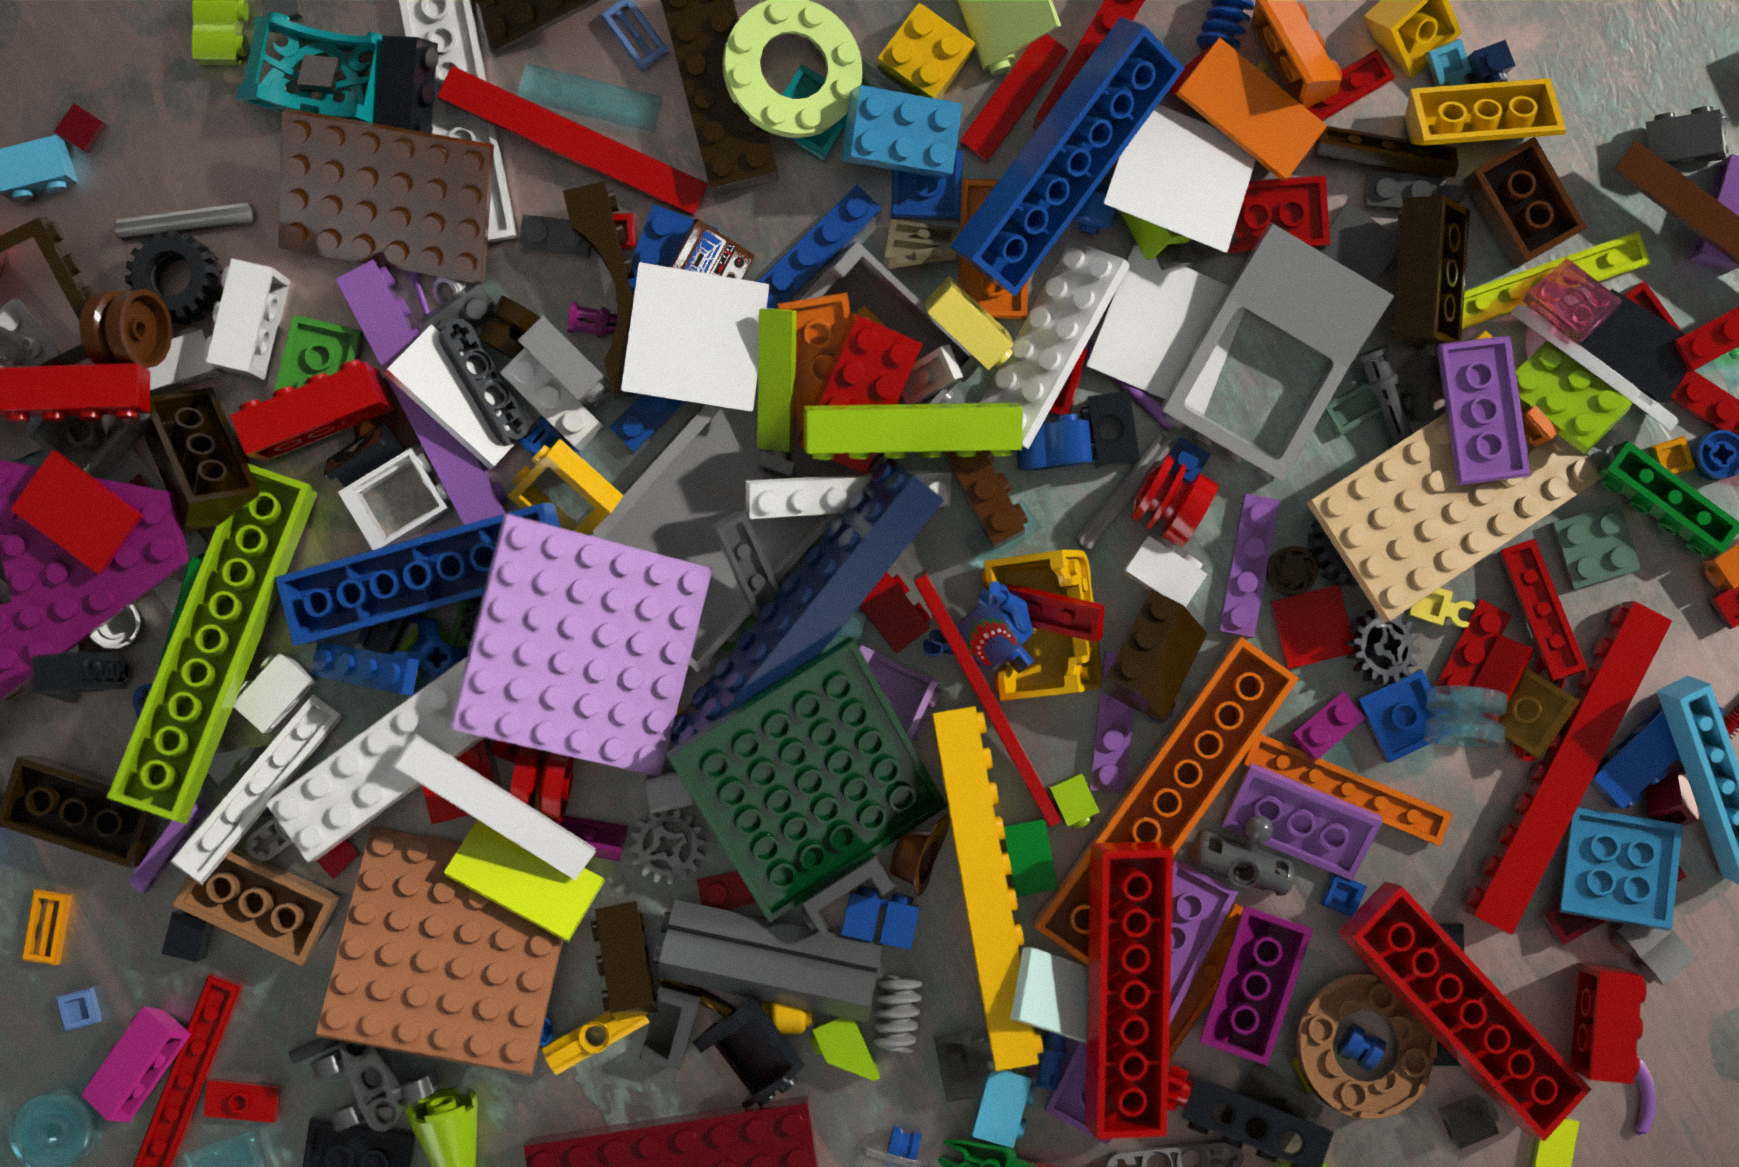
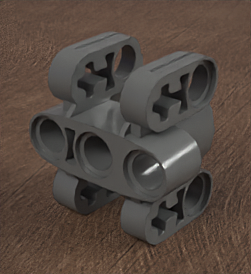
(371, 1097)

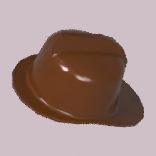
(916, 855)

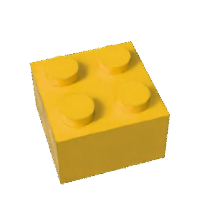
(926, 53)

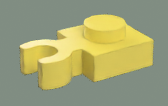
(1438, 606)

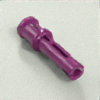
(599, 326)

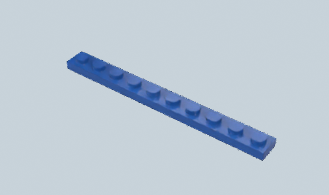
(784, 282)

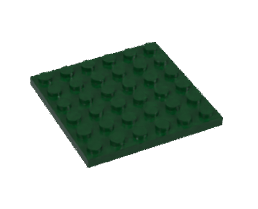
(807, 779)

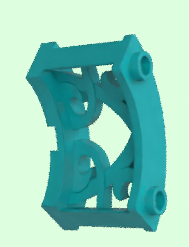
(273, 92)

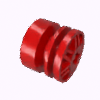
(1174, 501)

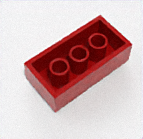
(866, 370)
(312, 411)

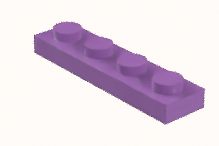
(1248, 565)
(1111, 739)

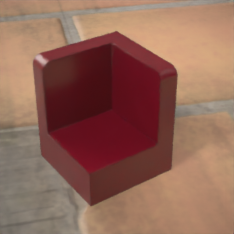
(1672, 800)

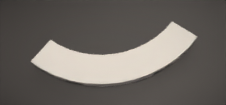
(1595, 366)

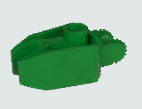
(981, 1154)

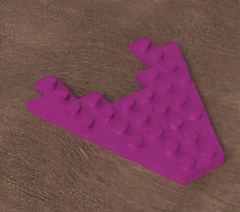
(58, 596)

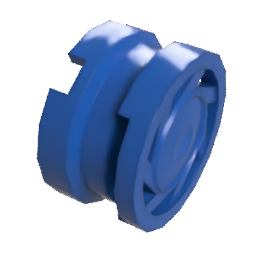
(1716, 455)

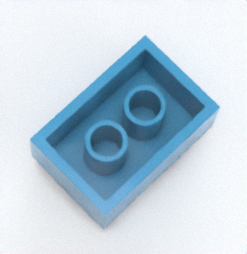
(901, 131)

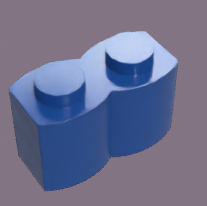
(1058, 445)

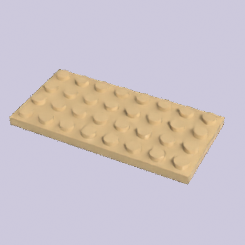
(1413, 529)

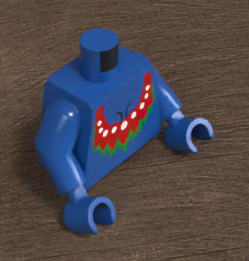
(991, 630)

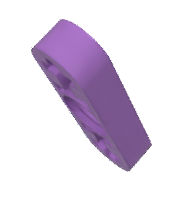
(164, 851)

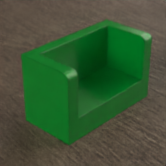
(1030, 857)

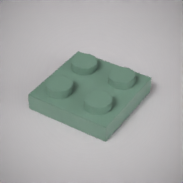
(1595, 546)

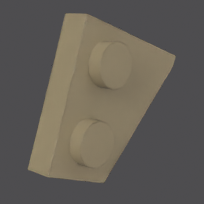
(918, 244)

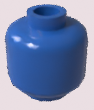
(1094, 213)

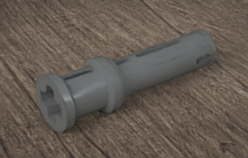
(1382, 378)

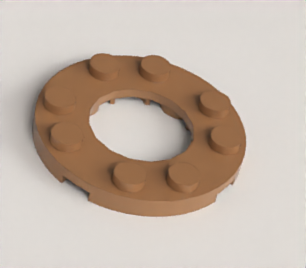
(1324, 1076)

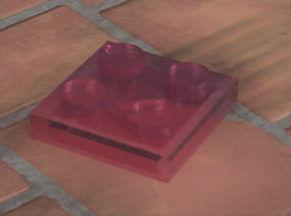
(1572, 301)

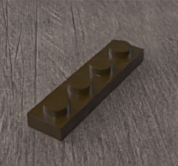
(1387, 151)

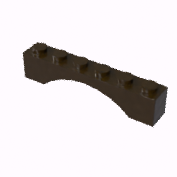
(592, 220)

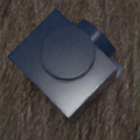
(1490, 63)

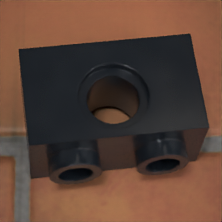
(1118, 410)

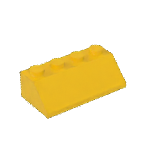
(1483, 112)

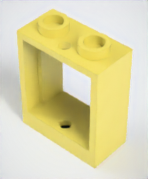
(969, 324)

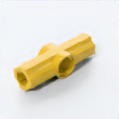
(576, 1047)

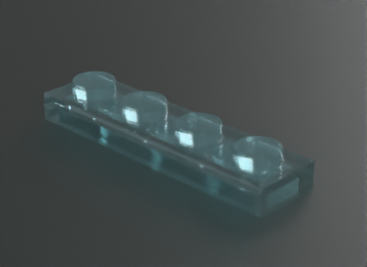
(590, 97)

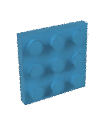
(1621, 869)

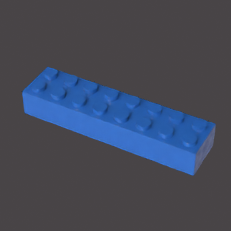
(1068, 155)
(395, 579)

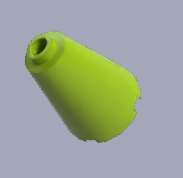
(446, 1127)

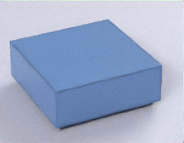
(79, 1009)

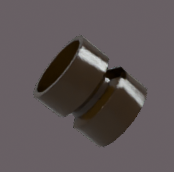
(508, 327)

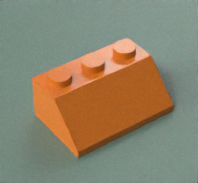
(1296, 50)

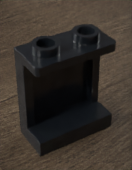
(753, 1051)

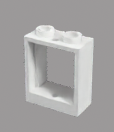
(364, 516)

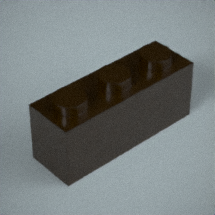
(624, 961)

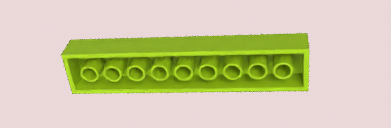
(212, 649)

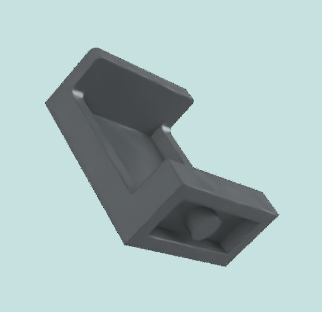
(868, 869)

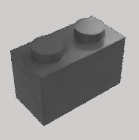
(1687, 137)

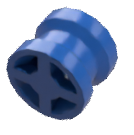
(904, 1143)

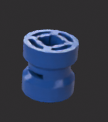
(1359, 1046)

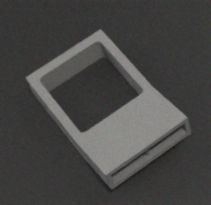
(1307, 299)

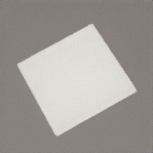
(1183, 178)
(1156, 327)
(694, 337)

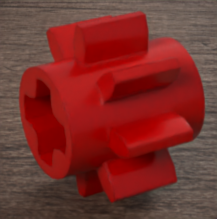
(1178, 1087)

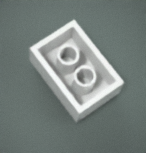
(247, 319)

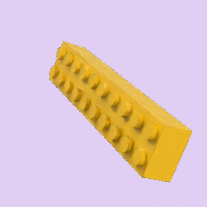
(984, 882)

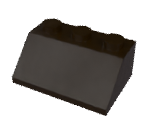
(1155, 657)

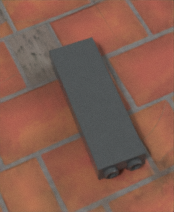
(768, 960)

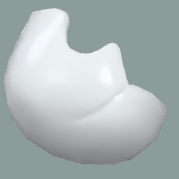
(119, 630)

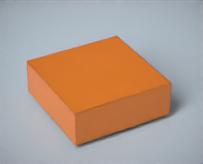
(1537, 426)

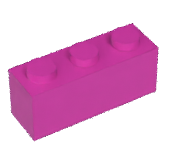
(135, 1064)

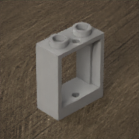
(566, 363)

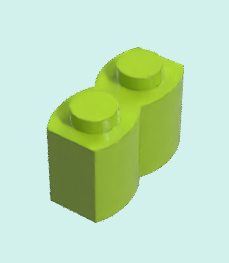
(218, 31)

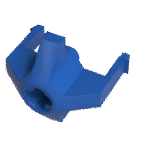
(433, 654)

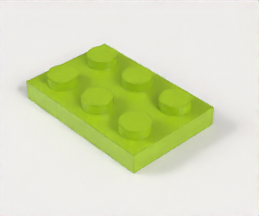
(1569, 396)

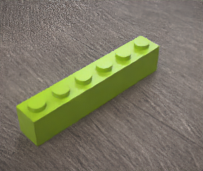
(912, 429)

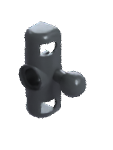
(1262, 864)

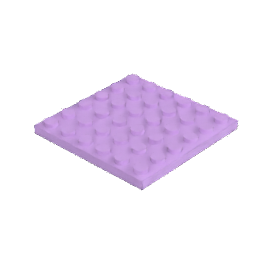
(580, 646)

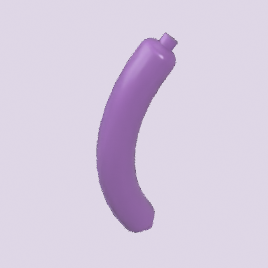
(1648, 1100)

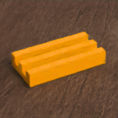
(60, 927)

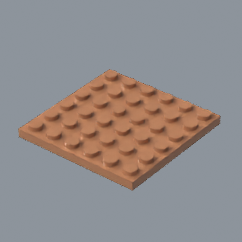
(436, 963)

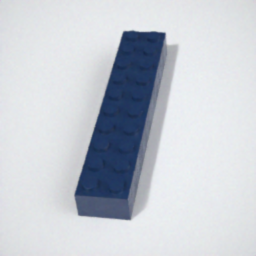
(818, 596)

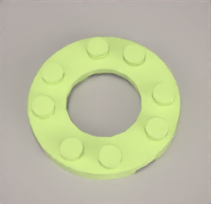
(764, 105)

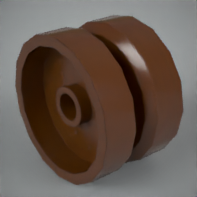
(126, 328)

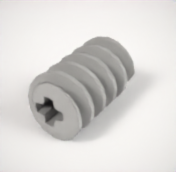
(897, 1013)

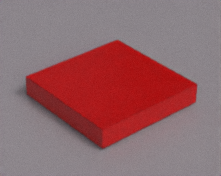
(1312, 626)

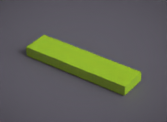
(776, 379)

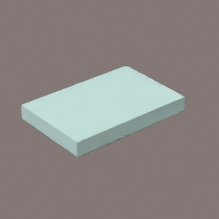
(1052, 994)

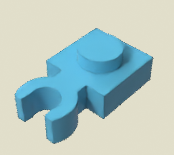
(1449, 63)

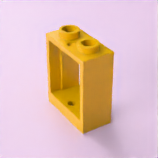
(576, 474)

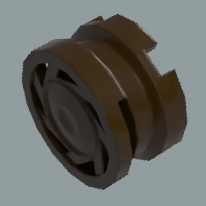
(1292, 570)

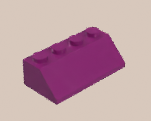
(1256, 985)

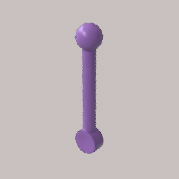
(413, 276)

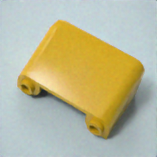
(1060, 661)

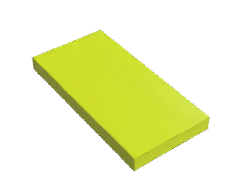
(523, 881)

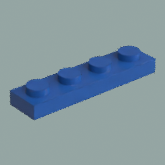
(365, 668)

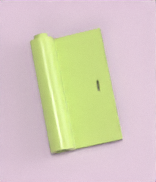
(1006, 27)

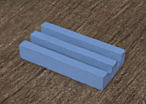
(652, 57)

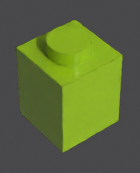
(1074, 801)

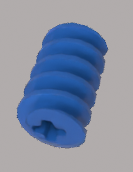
(1223, 22)

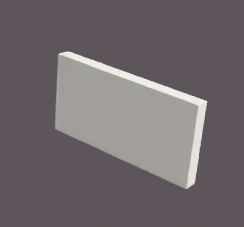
(436, 387)

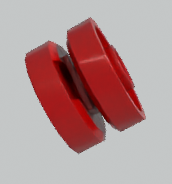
(543, 782)

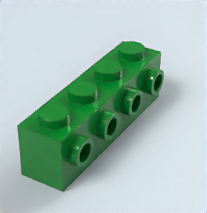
(1668, 499)

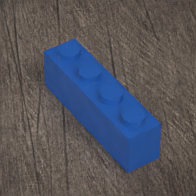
(1637, 761)

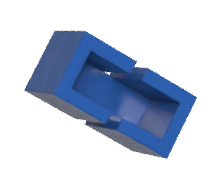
(898, 921)

